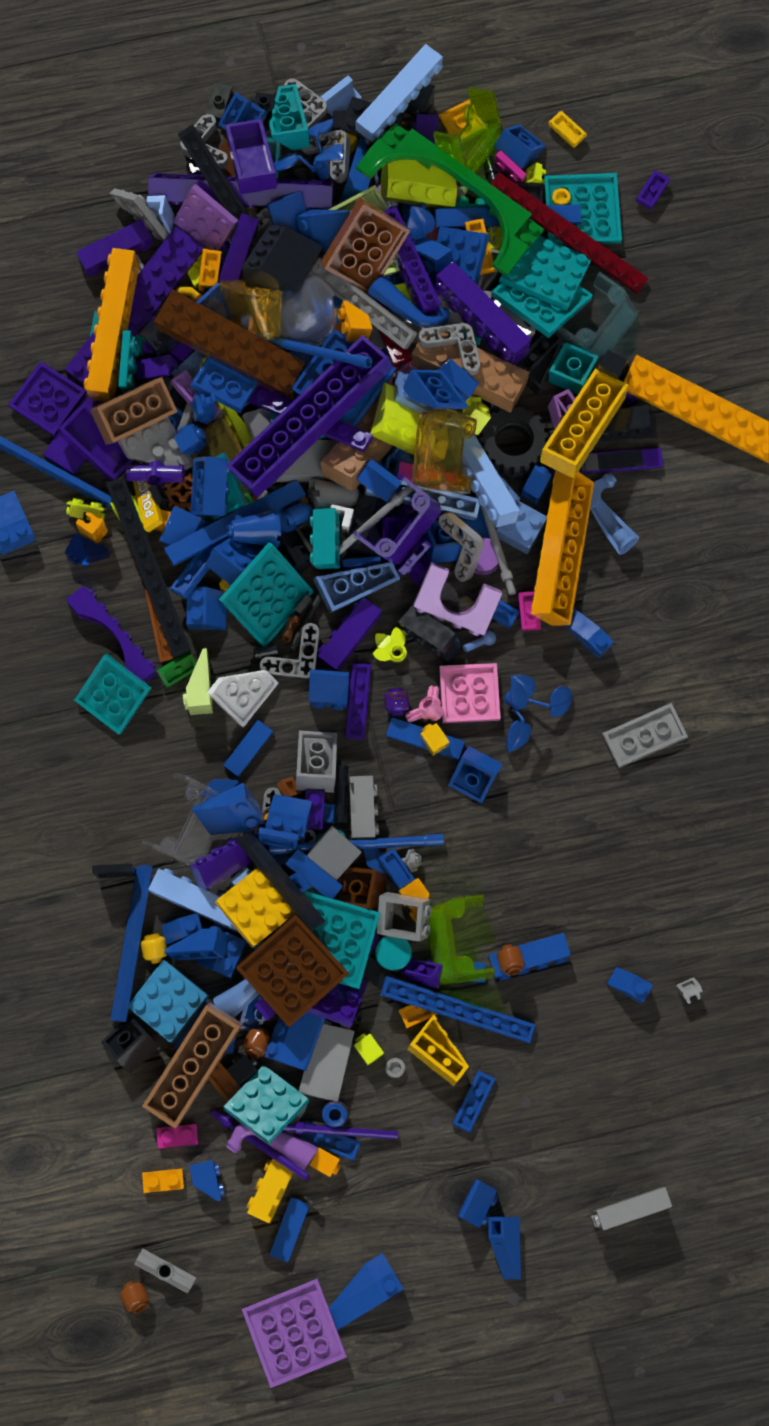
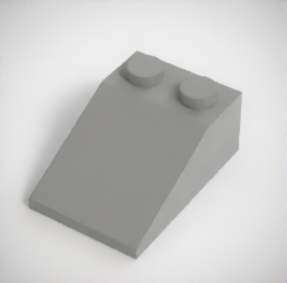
(316, 761)

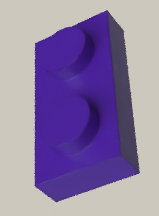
(652, 190)
(317, 809)

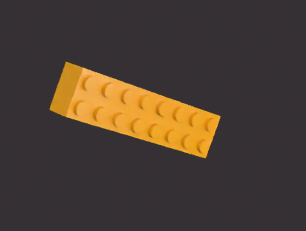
(113, 319)
(562, 549)

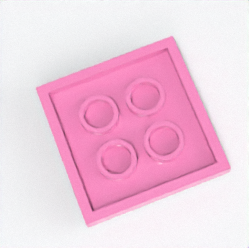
(469, 693)

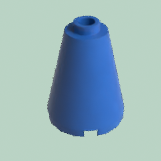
(256, 529)

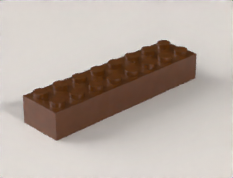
(228, 343)

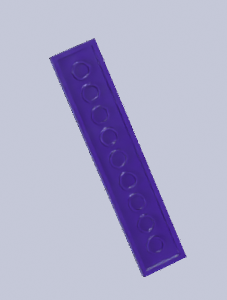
(152, 288)

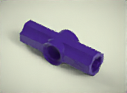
(155, 473)

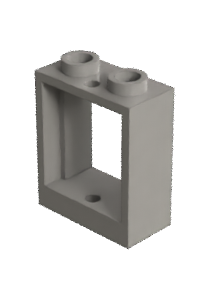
(385, 921)

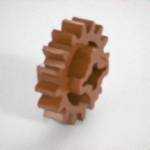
(175, 493)

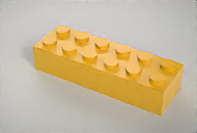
(584, 423)

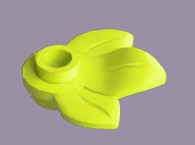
(389, 644)

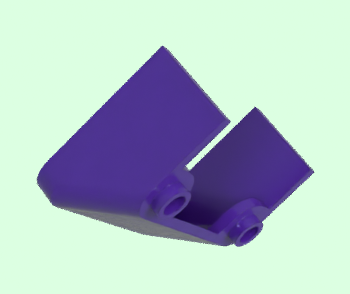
(398, 550)

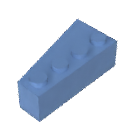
(349, 586)

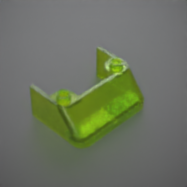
(479, 134)
(443, 945)

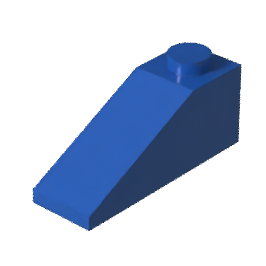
(589, 634)
(200, 945)

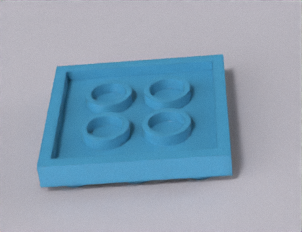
(168, 1001)

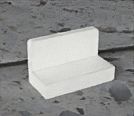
(346, 517)

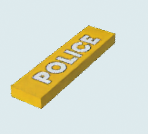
(149, 510)

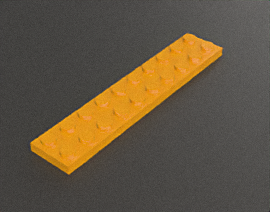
(698, 407)

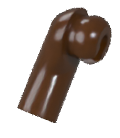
(290, 625)

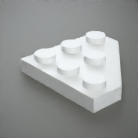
(242, 693)

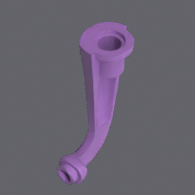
(285, 1143)

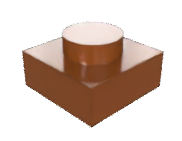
(287, 787)

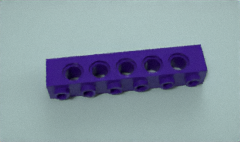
(414, 273)

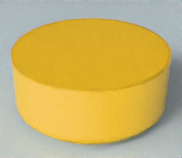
(561, 197)

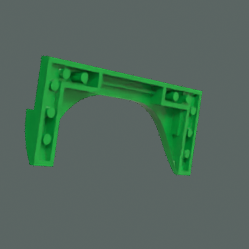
(517, 228)

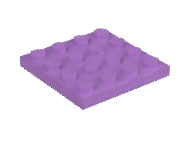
(294, 1333)

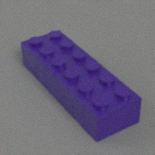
(482, 314)

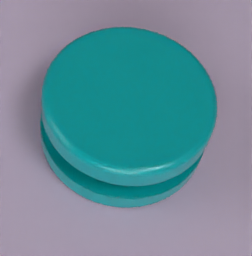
(393, 953)

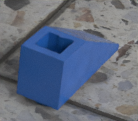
(505, 1241)

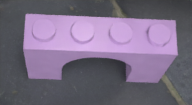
(474, 619)

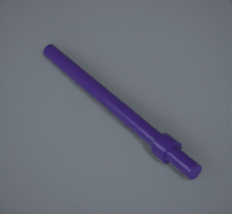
(229, 1123)
(300, 1127)

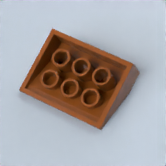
(364, 245)

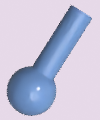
(487, 639)

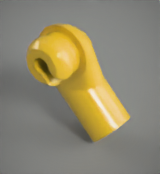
(188, 291)

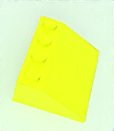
(414, 184)
(395, 422)

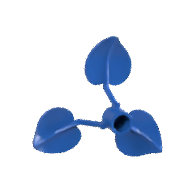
(321, 161)
(420, 223)
(522, 688)

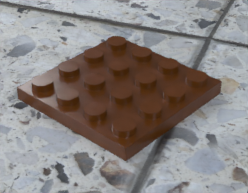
(292, 971)

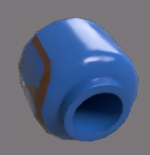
(335, 1113)

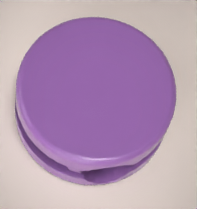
(488, 560)

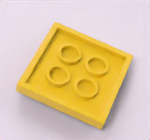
(254, 907)

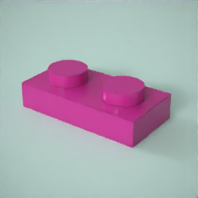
(506, 165)
(528, 621)
(181, 1136)

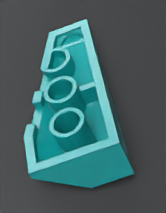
(288, 119)

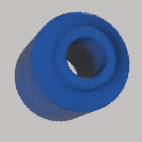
(297, 514)

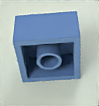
(525, 530)

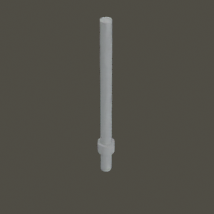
(395, 500)
(506, 574)

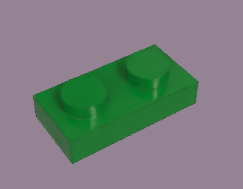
(177, 669)

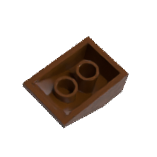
(361, 887)

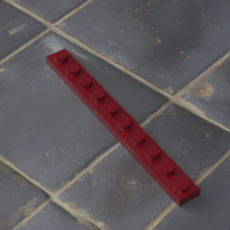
(572, 235)

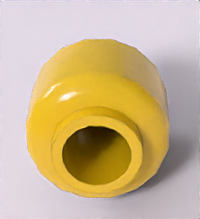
(153, 948)

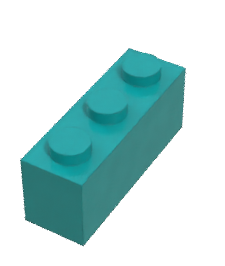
(325, 539)

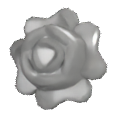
(412, 860)

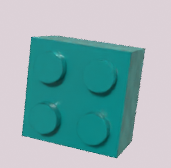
(572, 368)

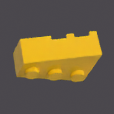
(438, 1052)
(269, 1191)

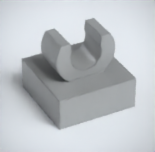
(689, 988)

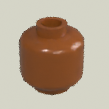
(510, 959)
(256, 1042)
(134, 1297)

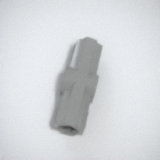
(153, 1264)

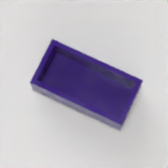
(251, 156)
(84, 436)

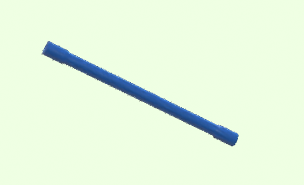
(356, 360)
(427, 840)

